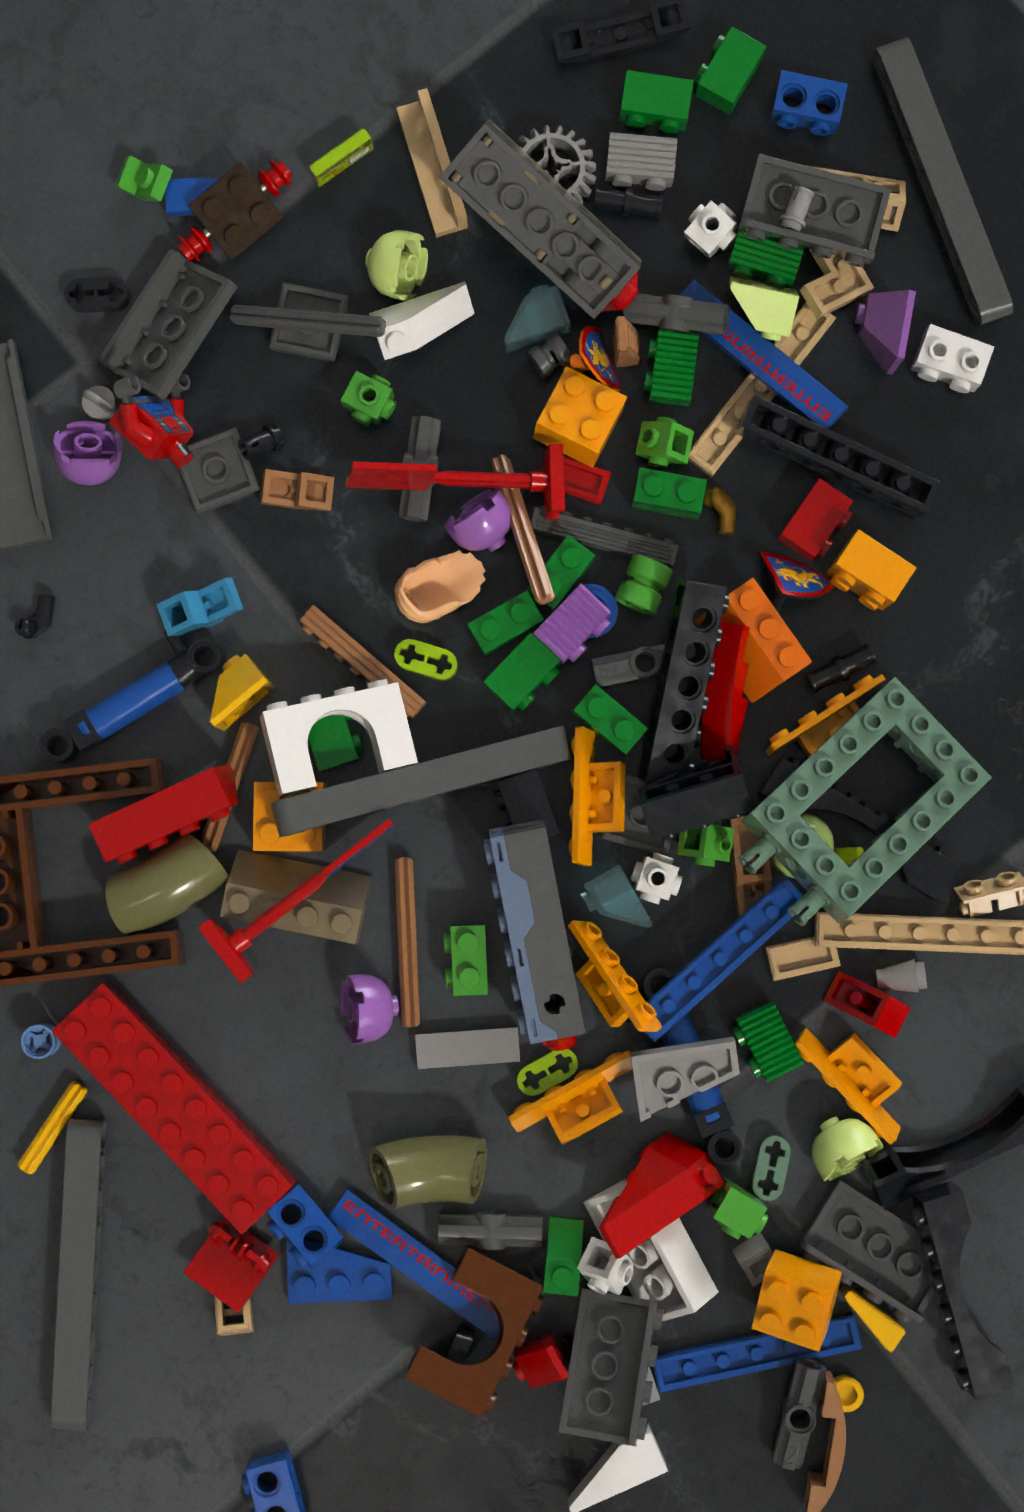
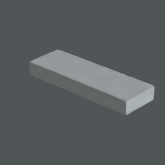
(467, 1047)

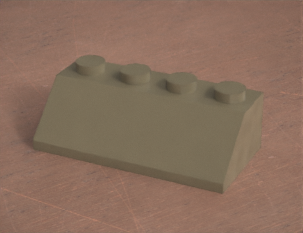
(329, 913)

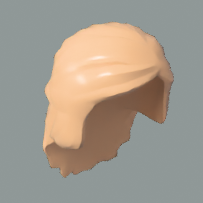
(438, 586)

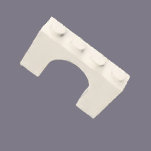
(375, 708)

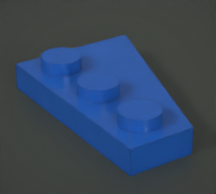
(338, 1277)

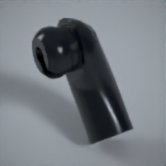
(39, 621)

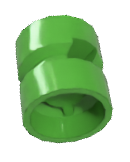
(644, 583)

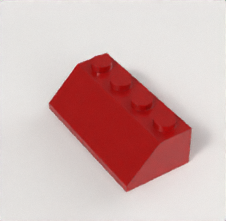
(166, 813)

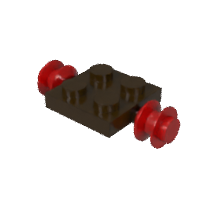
(235, 211)

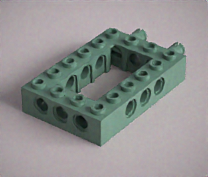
(807, 857)

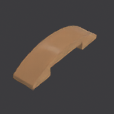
(821, 1485)

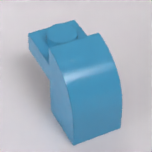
(200, 609)

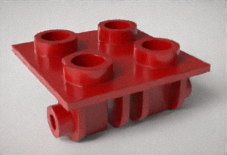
(231, 1264)

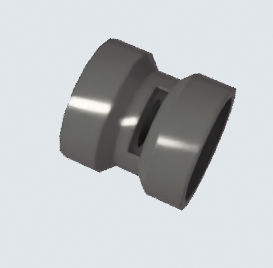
(549, 355)

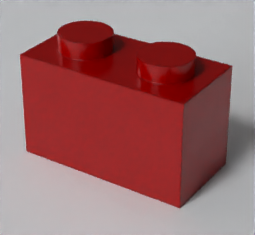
(815, 521)

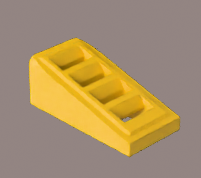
(882, 1325)

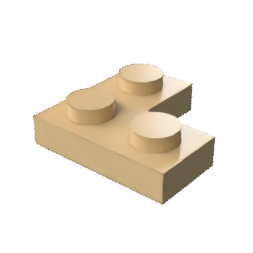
(837, 287)

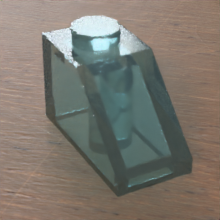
(537, 318)
(615, 898)

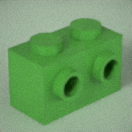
(469, 959)
(737, 1210)

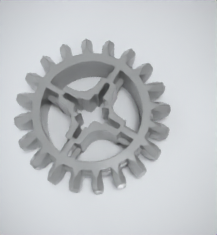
(563, 168)

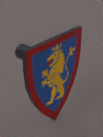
(794, 579)

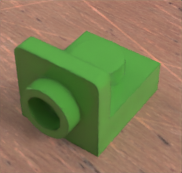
(143, 180)

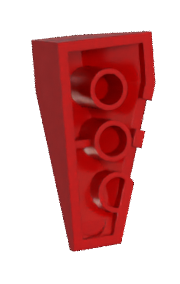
(661, 1189)

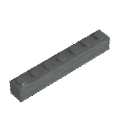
(605, 537)

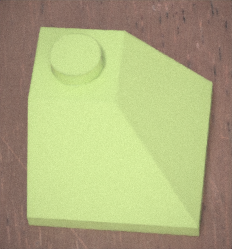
(766, 306)

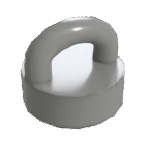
(99, 403)

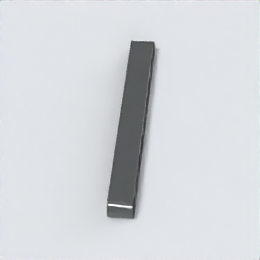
(942, 181)
(421, 781)
(78, 1275)

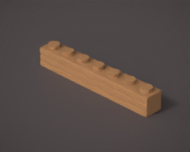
(355, 655)

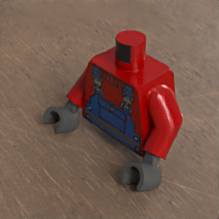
(152, 424)

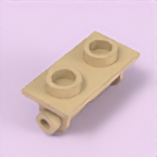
(978, 894)

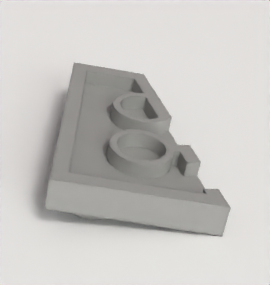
(677, 1071)

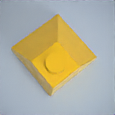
(238, 691)

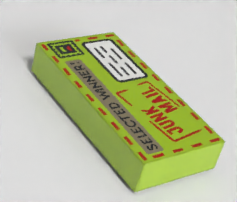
(341, 157)

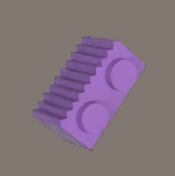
(573, 624)

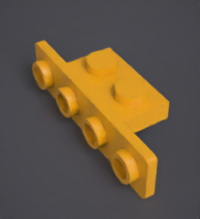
(816, 728)
(596, 796)
(609, 984)
(857, 1076)
(579, 1104)

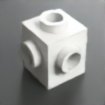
(710, 241)
(642, 876)
(603, 1269)

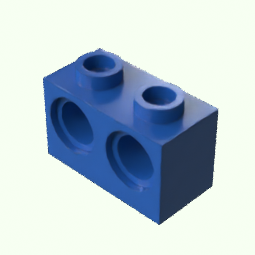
(809, 93)
(311, 1222)
(284, 1493)

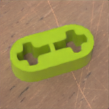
(428, 651)
(551, 1079)

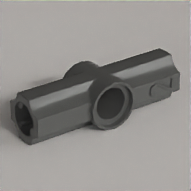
(678, 313)
(421, 450)
(621, 667)
(490, 1229)
(795, 1432)

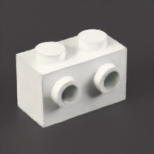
(951, 359)

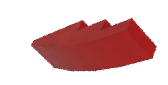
(726, 708)

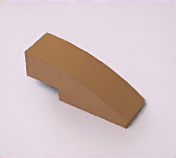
(747, 886)

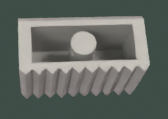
(641, 161)

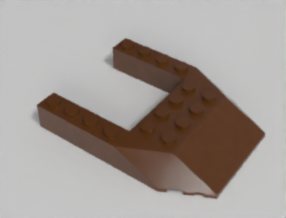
(22, 932)

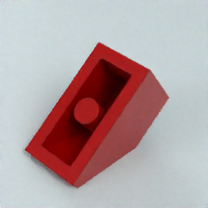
(867, 1004)
(540, 1361)

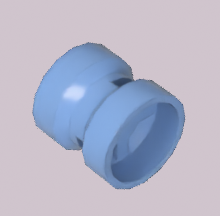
(35, 1041)

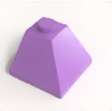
(886, 326)

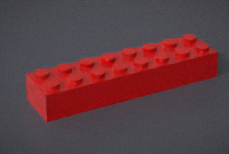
(174, 1106)

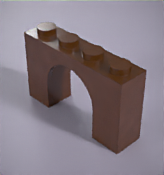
(513, 1301)

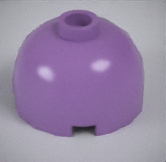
(87, 452)
(481, 522)
(367, 1007)

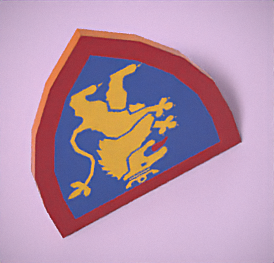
(594, 357)

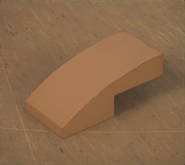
(296, 491)

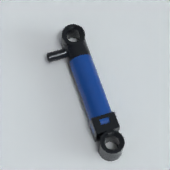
(92, 726)
(706, 1107)

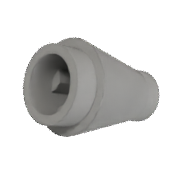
(905, 976)

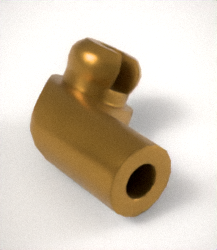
(724, 506)

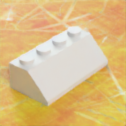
(664, 1265)

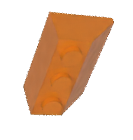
(770, 645)

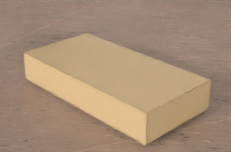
(800, 958)

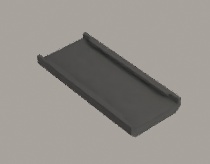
(22, 493)

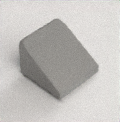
(753, 1257)

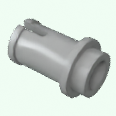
(797, 209)

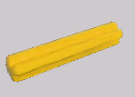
(52, 1127)

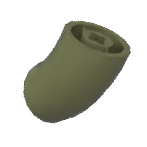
(163, 885)
(428, 1169)

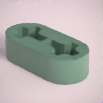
(762, 1165)

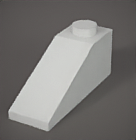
(422, 319)
(618, 1471)

